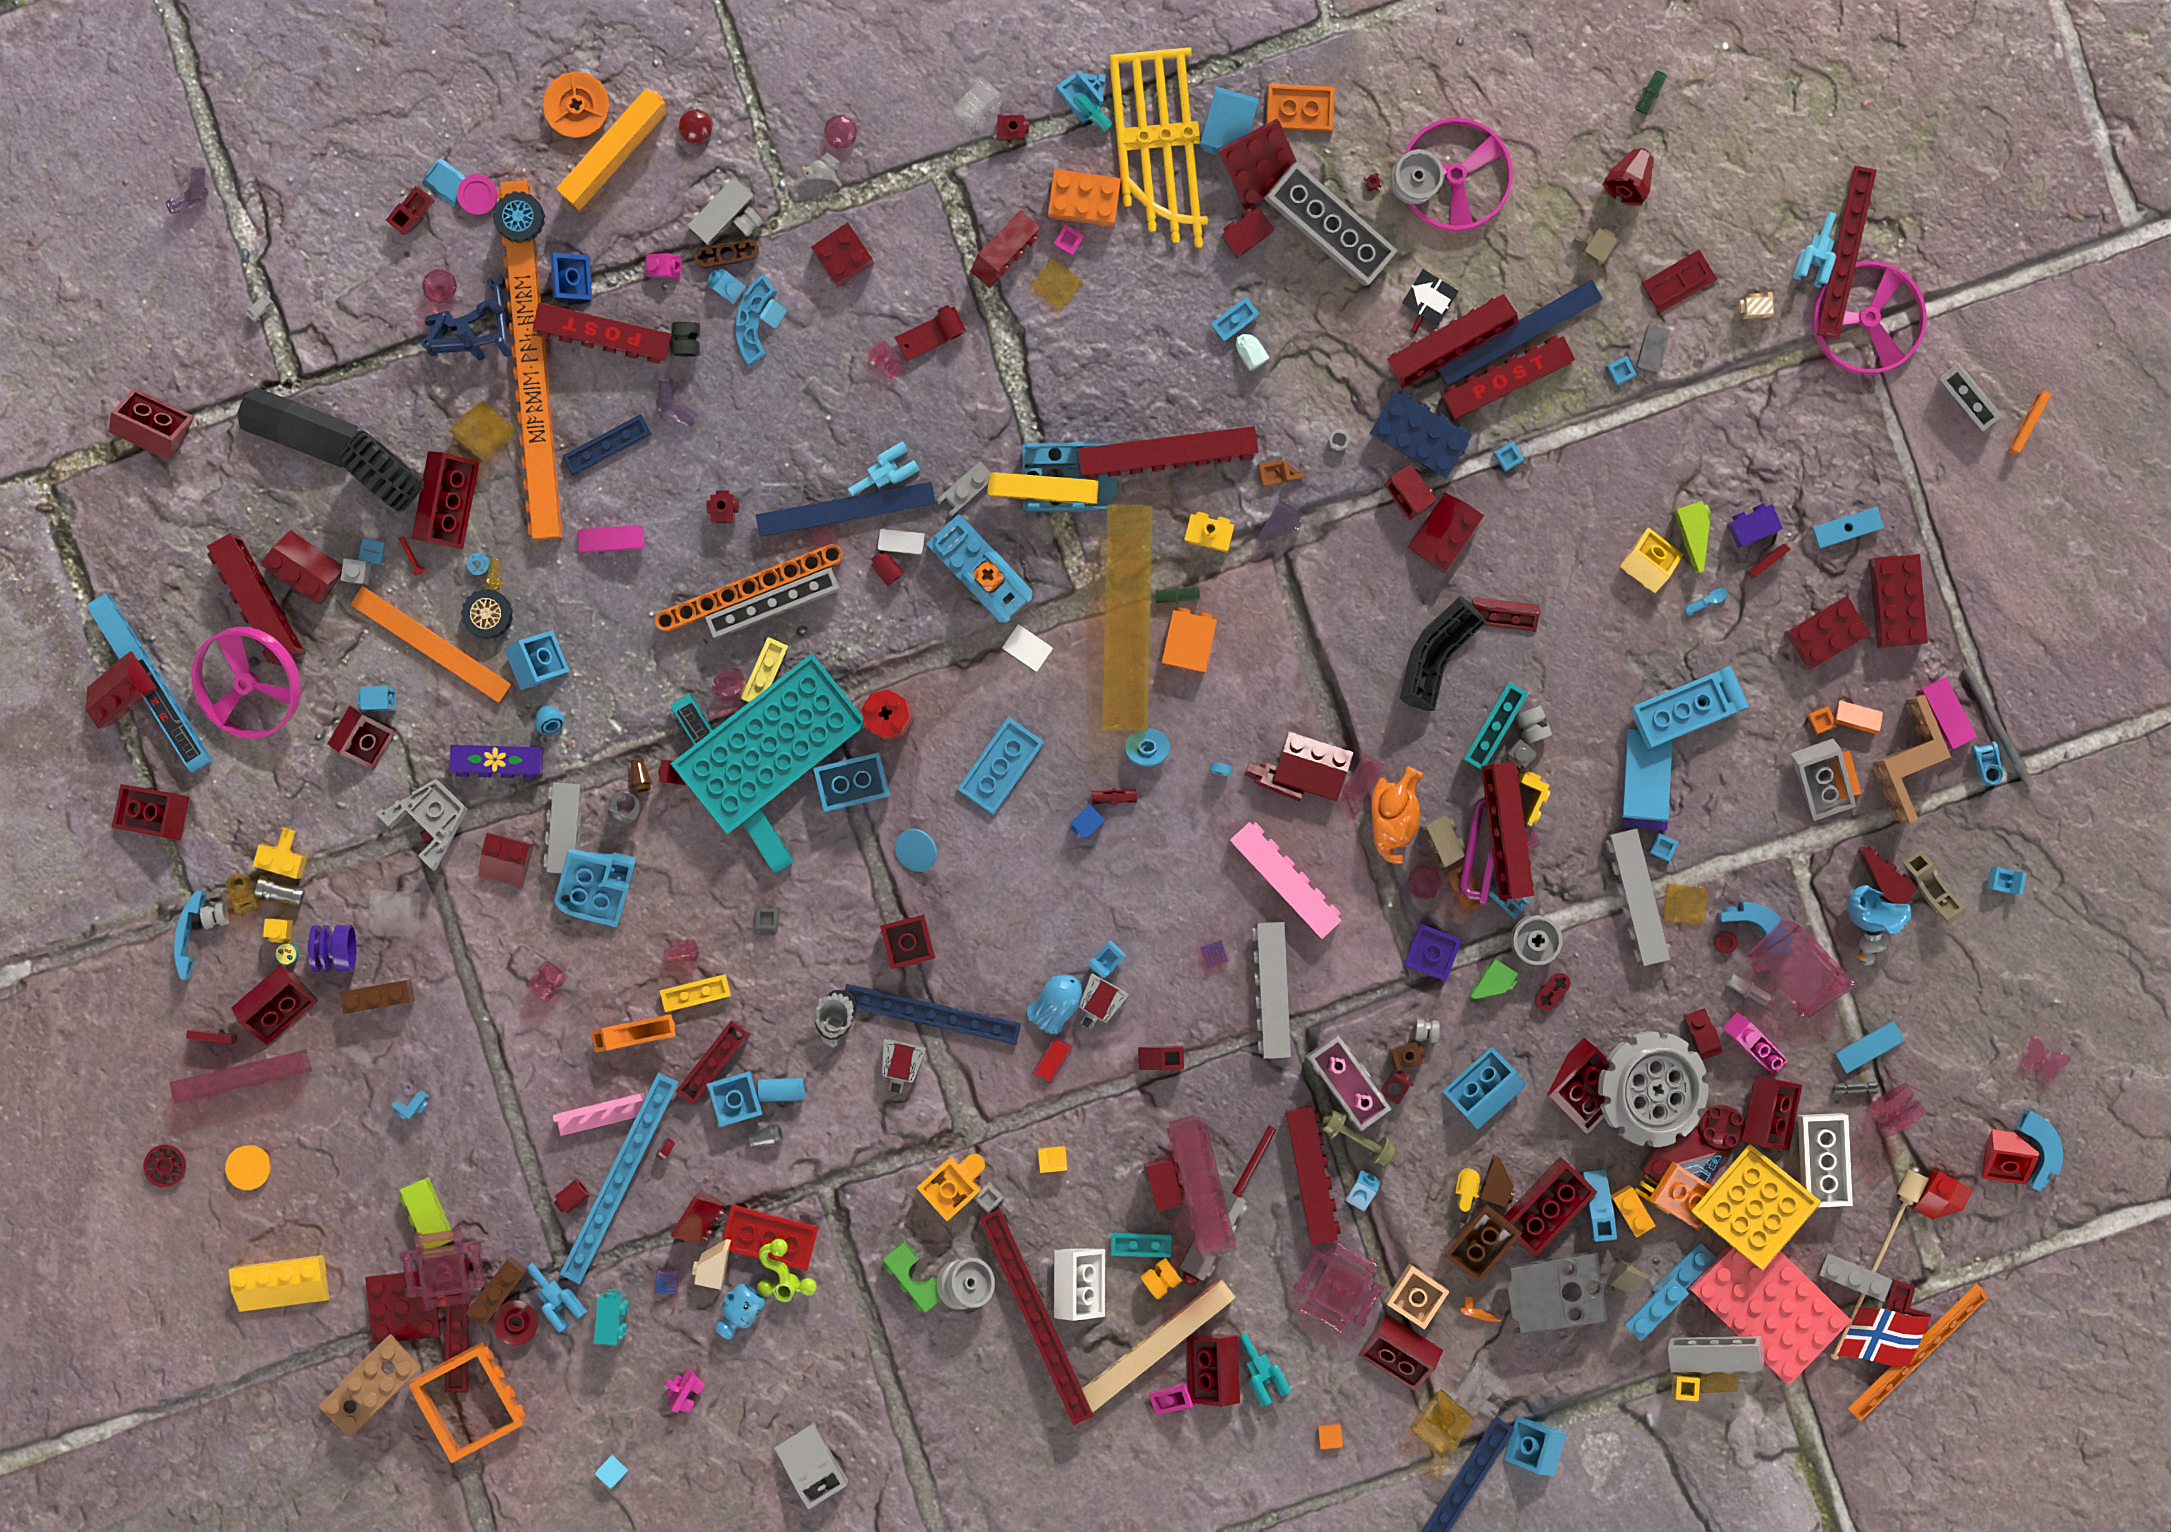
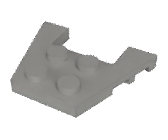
(435, 811)

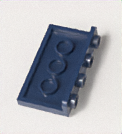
(1420, 433)

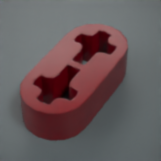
(1557, 994)

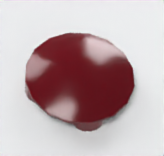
(1722, 1126)

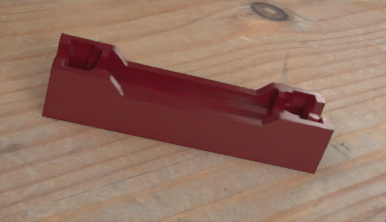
(712, 1062)

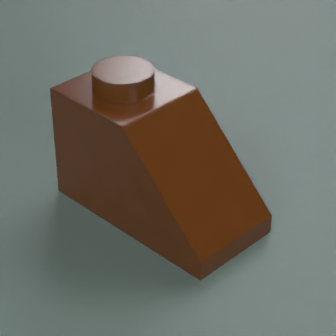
(1497, 1185)

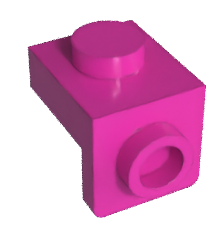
(663, 265)

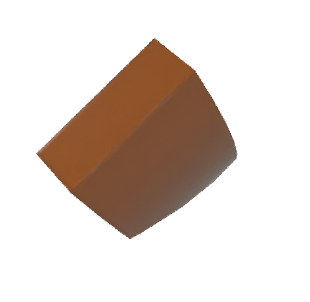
(1277, 472)

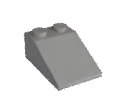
(1818, 781)

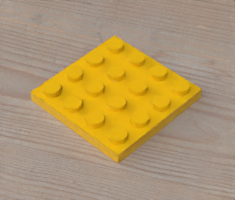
(1756, 1207)

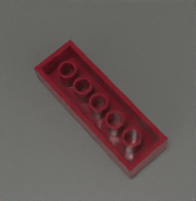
(253, 594)

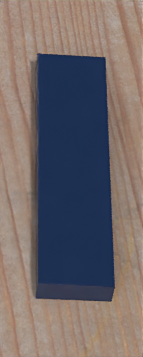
(607, 445)

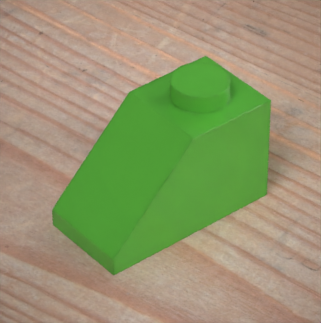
(1494, 980)

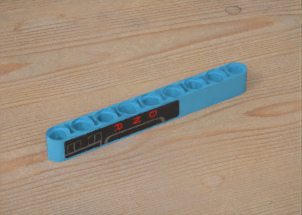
(161, 699)

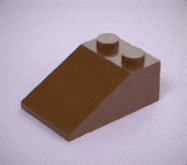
(1481, 1243)

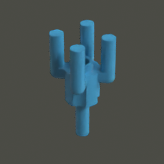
(555, 1299)

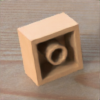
(1416, 1296)

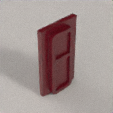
(1679, 281)

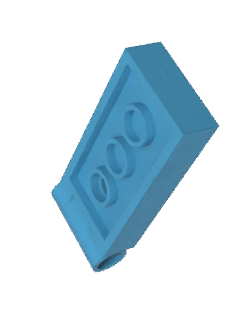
(1679, 712)

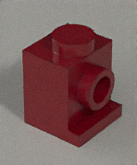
(1008, 134)

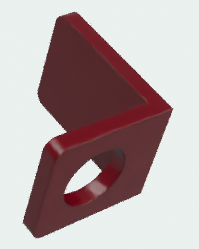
(1400, 1078)

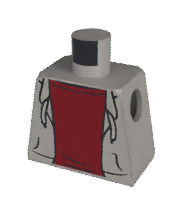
(1100, 1000)
(901, 1062)

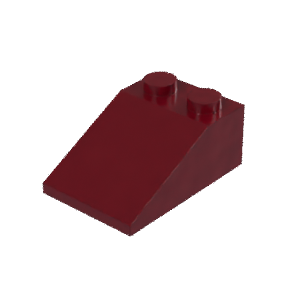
(150, 812)
(698, 1218)

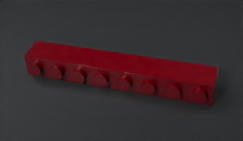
(1166, 452)

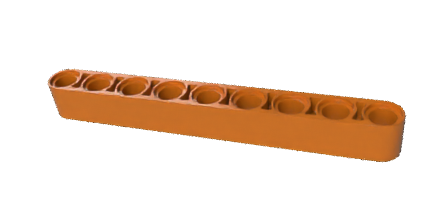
(738, 588)

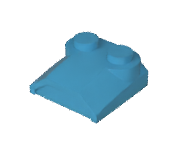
(734, 1098)

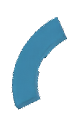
(748, 319)

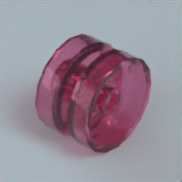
(1895, 1110)

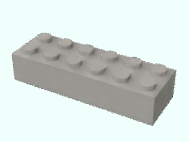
(1330, 224)

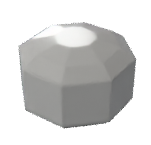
(1338, 440)

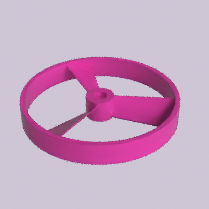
(1455, 175)
(1870, 318)
(245, 681)

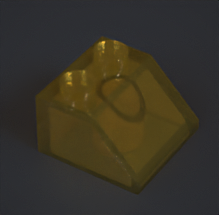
(482, 431)
(1441, 1424)

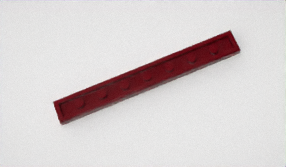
(1846, 252)

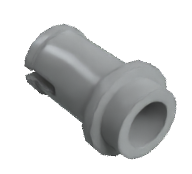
(259, 308)

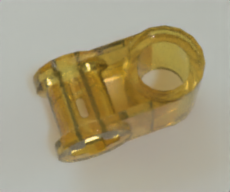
(243, 895)

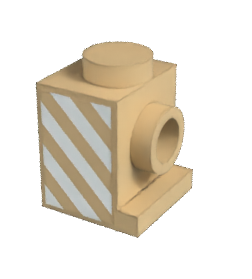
(1757, 306)

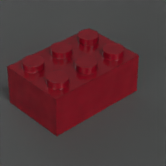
(1827, 632)

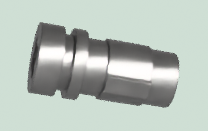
(279, 891)

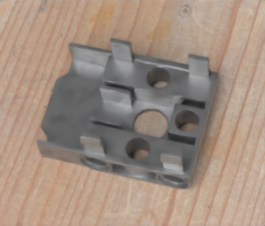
(1538, 1297)

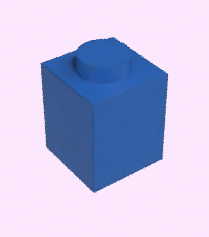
(1086, 822)

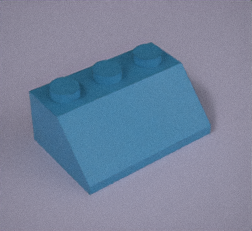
(1484, 1088)

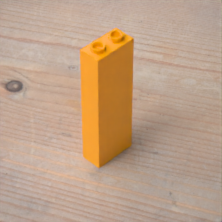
(613, 149)

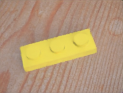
(765, 669)

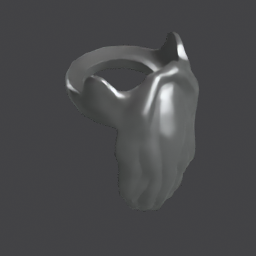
(621, 818)

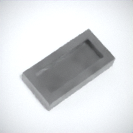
(1653, 348)

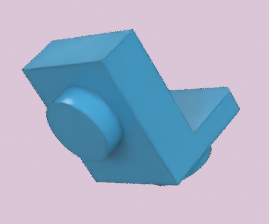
(725, 285)
(2006, 880)
(1106, 960)
(417, 1104)
(1363, 1190)

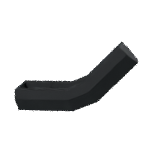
(294, 425)
(1435, 649)

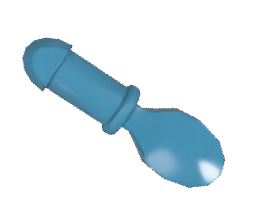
(1716, 596)

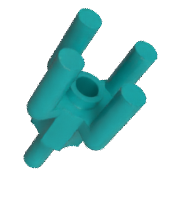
(1263, 1373)

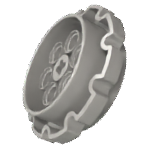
(1633, 1059)

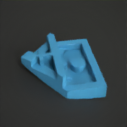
(1090, 85)

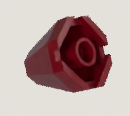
(1631, 178)

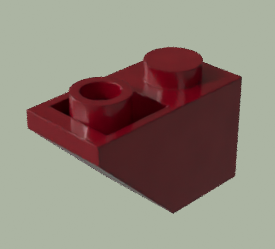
(1161, 1057)

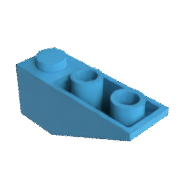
(1600, 1207)

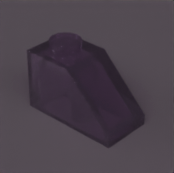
(1281, 522)

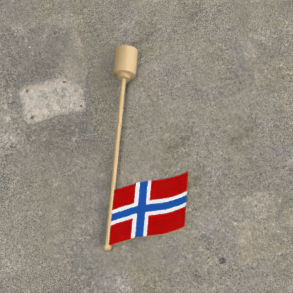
(1882, 1333)

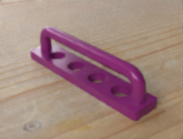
(1469, 857)

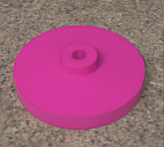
(477, 194)

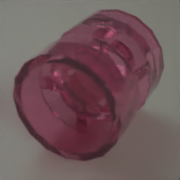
(549, 973)

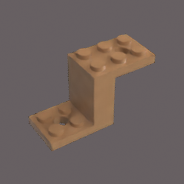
(1911, 759)
(369, 1386)

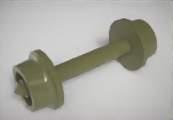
(1382, 1151)

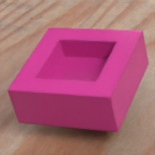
(1068, 240)

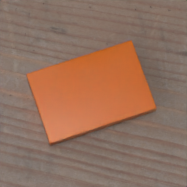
(1301, 107)
(1680, 1193)

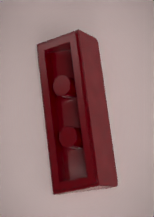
(1508, 613)

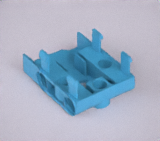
(1036, 460)

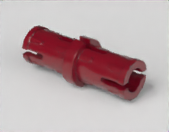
(1114, 796)

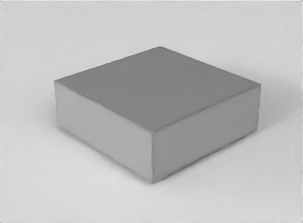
(988, 1197)

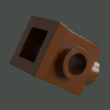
(1398, 1055)

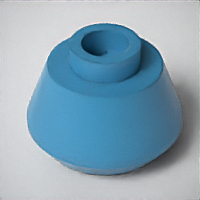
(549, 720)

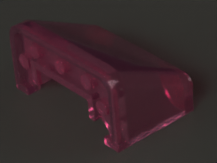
(1800, 968)

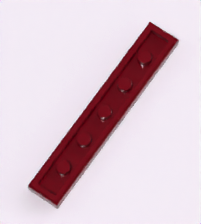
(457, 1342)

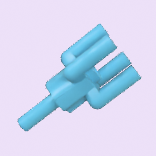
(1818, 254)
(887, 470)

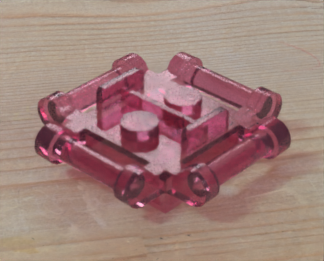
(442, 1269)
(1339, 1287)

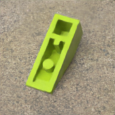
(1694, 527)

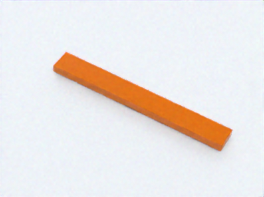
(431, 644)
(1930, 1341)

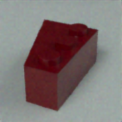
(1005, 248)

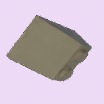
(1443, 841)

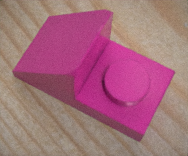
(1171, 1399)

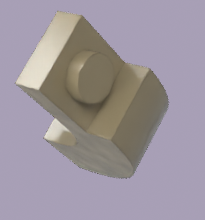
(1933, 888)

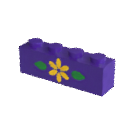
(496, 759)

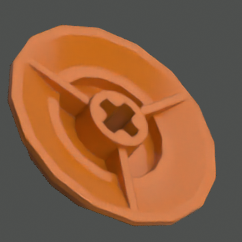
(560, 98)

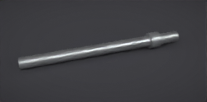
(2019, 765)

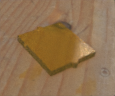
(1056, 284)

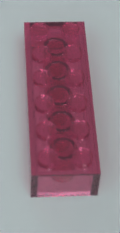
(1201, 1186)

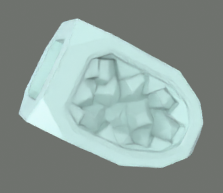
(1251, 351)

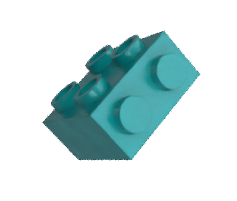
(610, 1317)

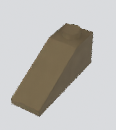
(1626, 1277)

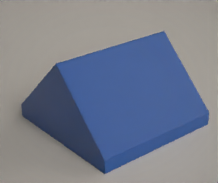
(571, 277)

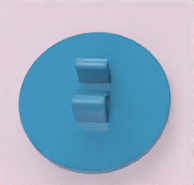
(916, 850)

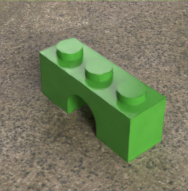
(899, 1263)

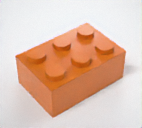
(1084, 198)

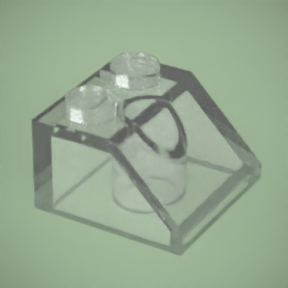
(394, 913)

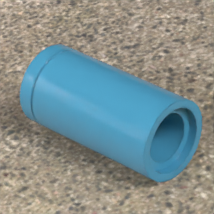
(781, 1089)

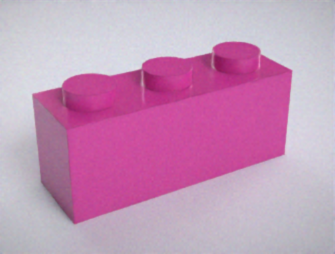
(1948, 713)

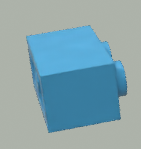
(377, 698)

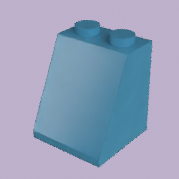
(1228, 119)

